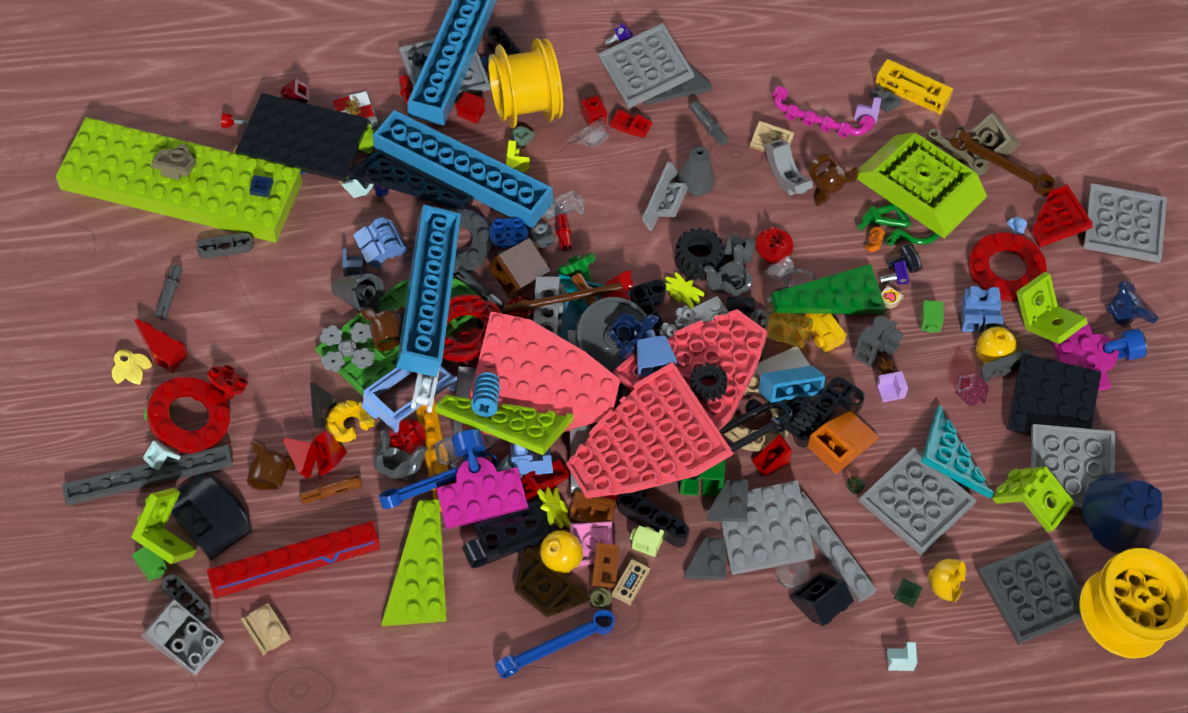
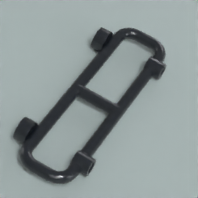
(755, 408)

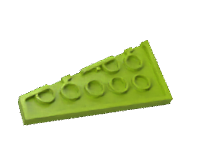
(511, 422)
(419, 581)

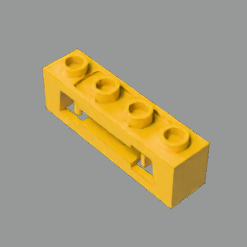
(914, 86)

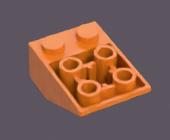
(841, 441)

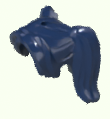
(1131, 306)
(632, 330)

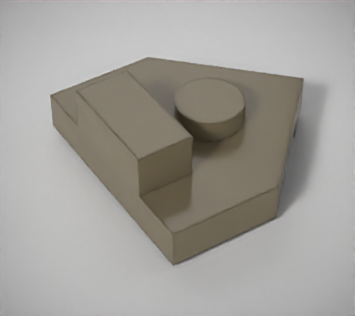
(174, 162)

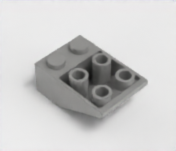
(182, 637)

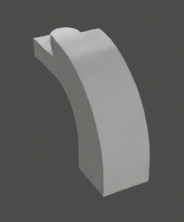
(784, 168)

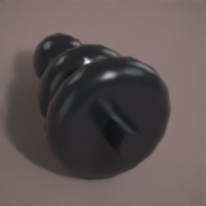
(415, 58)

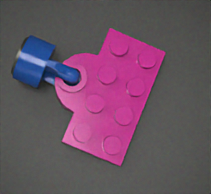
(1100, 351)
(479, 487)

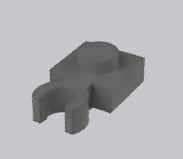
(888, 99)

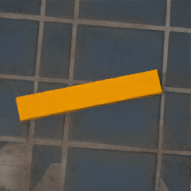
(432, 427)

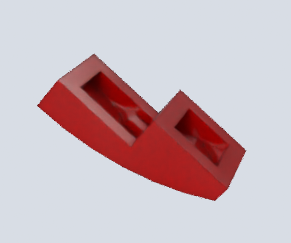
(631, 125)

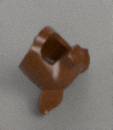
(831, 179)
(385, 325)
(268, 466)

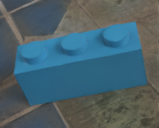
(791, 383)

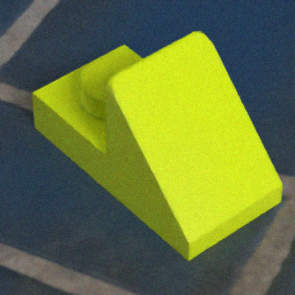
(513, 160)

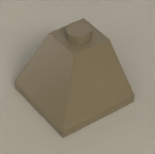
(996, 136)

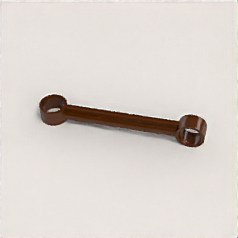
(963, 141)

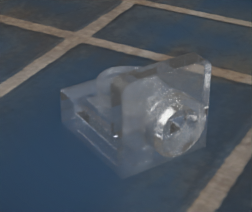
(569, 203)

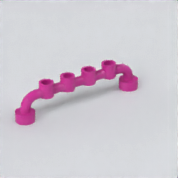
(809, 117)

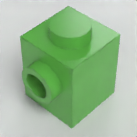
(931, 316)
(149, 563)

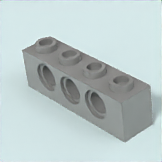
(545, 288)

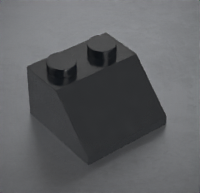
(822, 598)

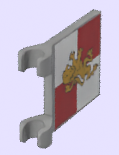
(358, 105)

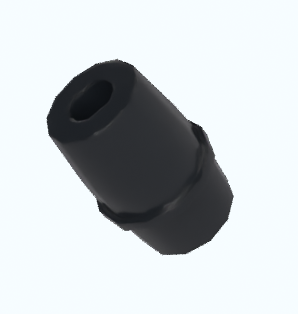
(911, 257)
(741, 303)

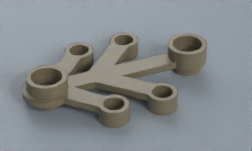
(960, 155)

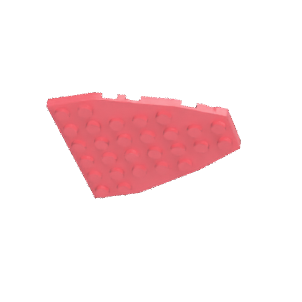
(728, 341)
(545, 372)
(649, 439)

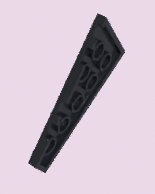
(400, 176)

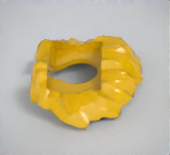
(341, 412)

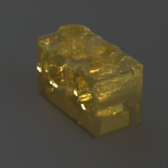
(790, 328)

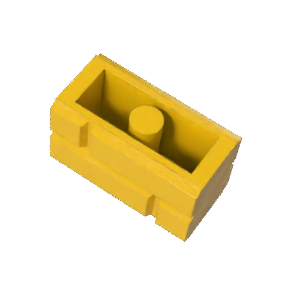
(826, 331)

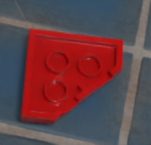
(1060, 217)

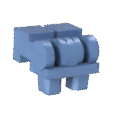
(380, 242)
(980, 309)
(530, 461)

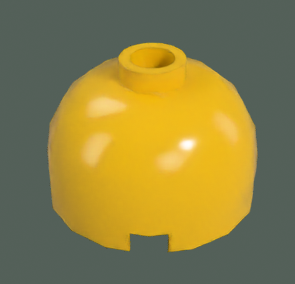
(995, 344)
(561, 551)
(947, 578)

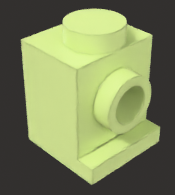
(646, 540)

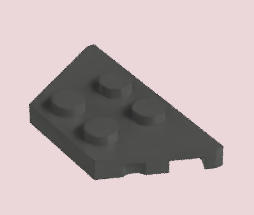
(691, 87)

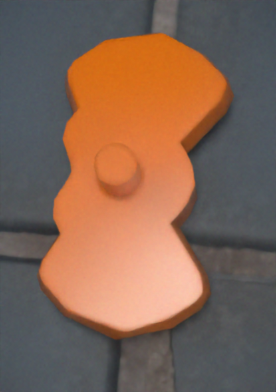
(875, 239)

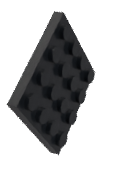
(1052, 395)

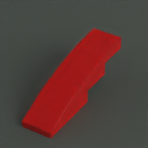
(532, 483)

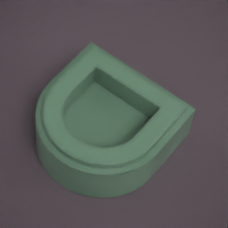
(522, 136)

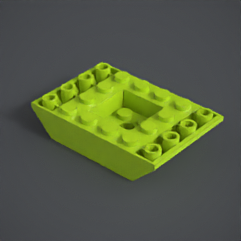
(935, 200)

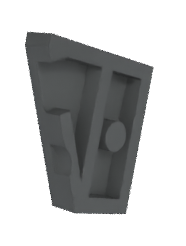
(731, 502)
(709, 561)

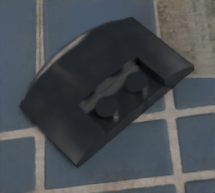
(211, 514)

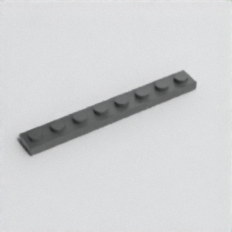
(146, 476)

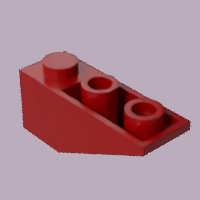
(164, 350)

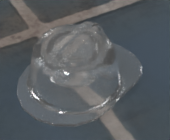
(591, 135)

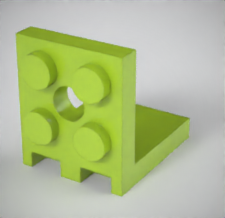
(1043, 314)
(1033, 488)
(151, 530)

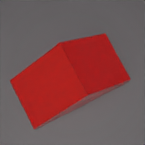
(302, 454)
(773, 457)

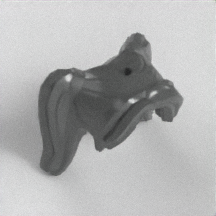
(732, 276)
(396, 462)

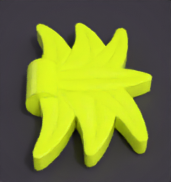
(683, 291)
(555, 507)

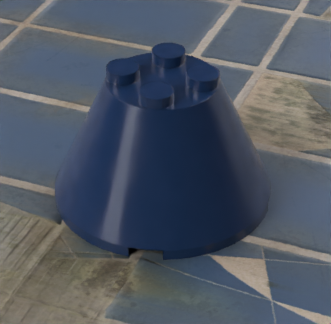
(1123, 512)

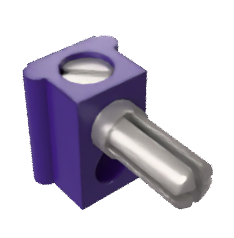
(622, 34)
(900, 275)

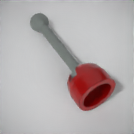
(228, 120)

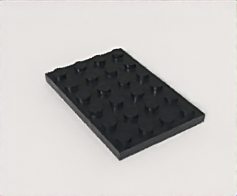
(303, 136)

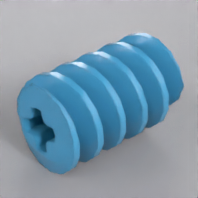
(486, 394)

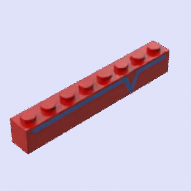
(293, 559)

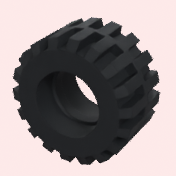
(701, 241)

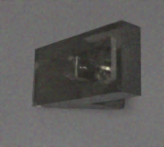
(320, 401)

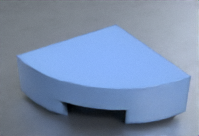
(1017, 225)

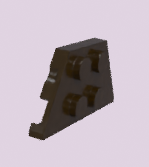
(546, 588)

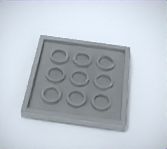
(645, 65)
(475, 78)
(1125, 223)
(1073, 456)
(917, 502)
(774, 530)

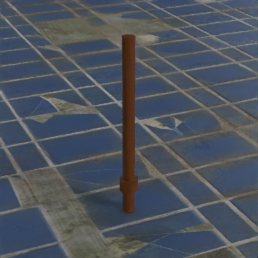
(525, 305)

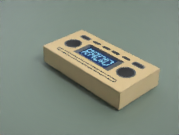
(631, 582)

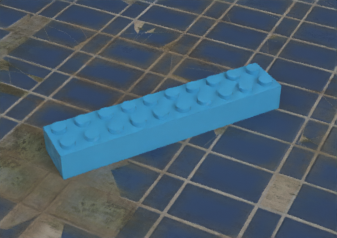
(449, 60)
(464, 168)
(429, 291)

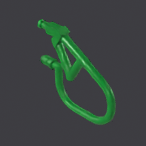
(874, 215)

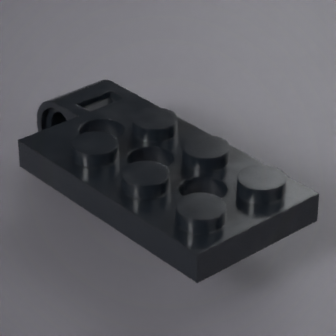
(480, 552)

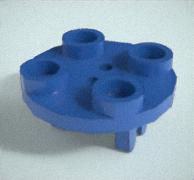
(508, 232)

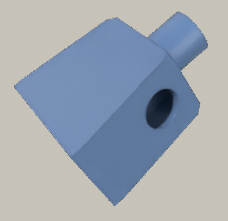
(653, 354)

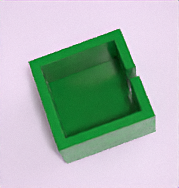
(712, 482)

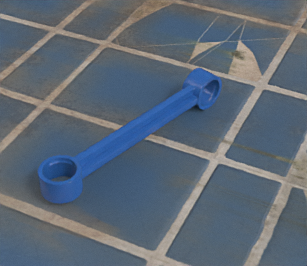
(394, 497)
(511, 664)

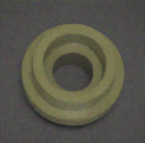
(597, 601)

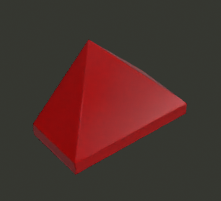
(329, 452)

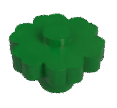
(578, 264)

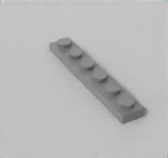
(836, 553)

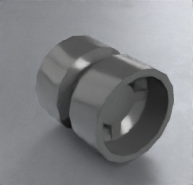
(748, 244)

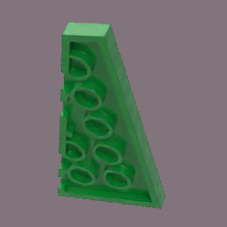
(842, 293)

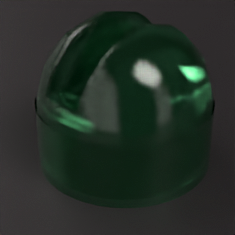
(857, 481)

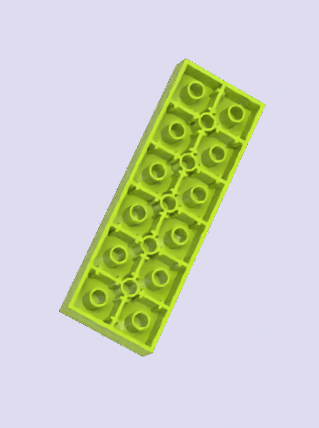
(116, 167)

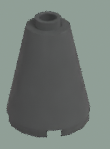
(697, 172)
(359, 290)

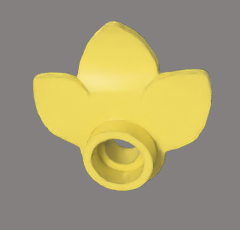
(130, 369)

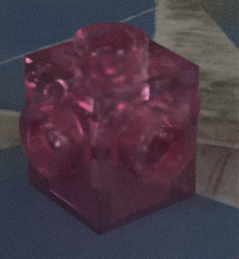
(972, 389)

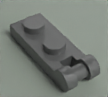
(1001, 366)

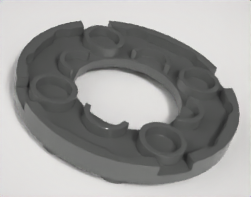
(481, 242)

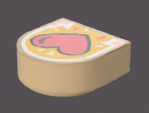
(891, 297)

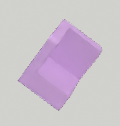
(872, 111)
(892, 386)

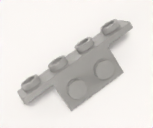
(666, 197)

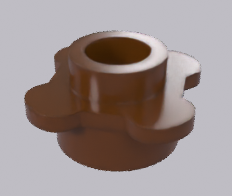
(885, 366)

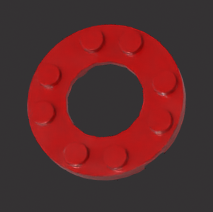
(989, 245)
(473, 306)
(183, 440)

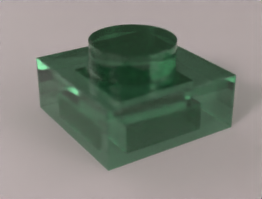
(908, 593)

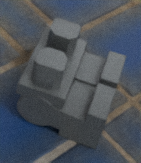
(877, 339)

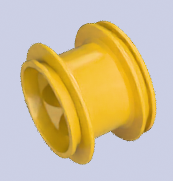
(526, 82)
(1148, 592)

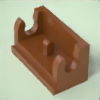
(592, 509)
(606, 565)

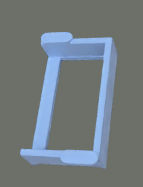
(377, 408)

